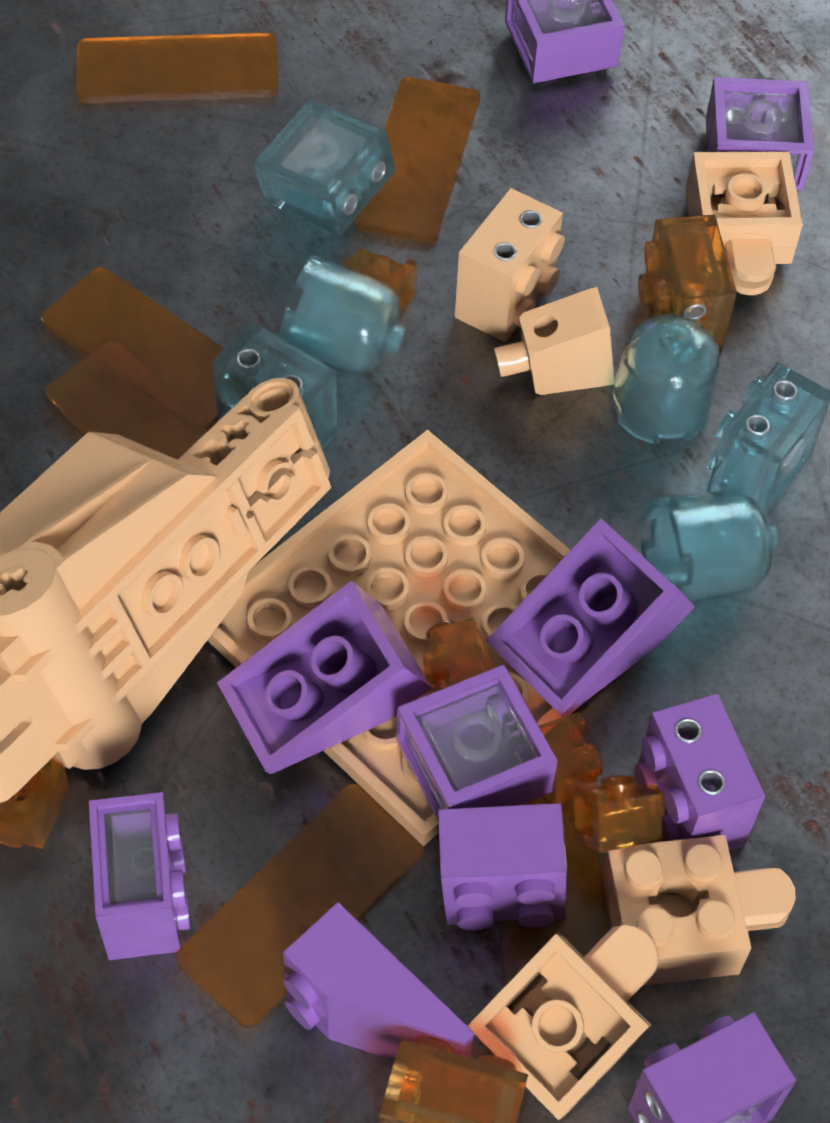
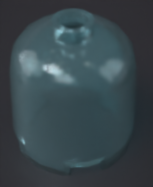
(343, 317)
(666, 379)
(710, 542)

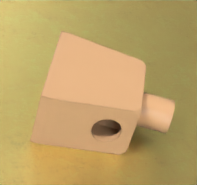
(562, 345)

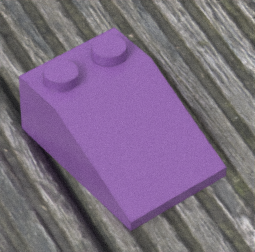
(589, 620)
(323, 680)
(362, 992)

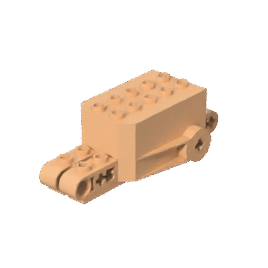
(129, 568)

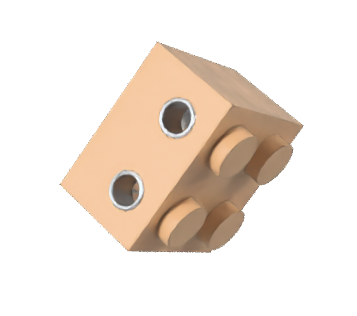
(508, 264)

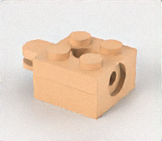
(754, 211)
(708, 920)
(570, 1014)

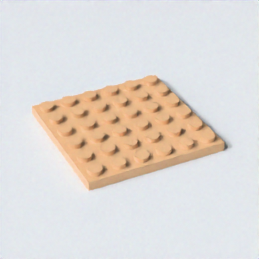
(430, 549)

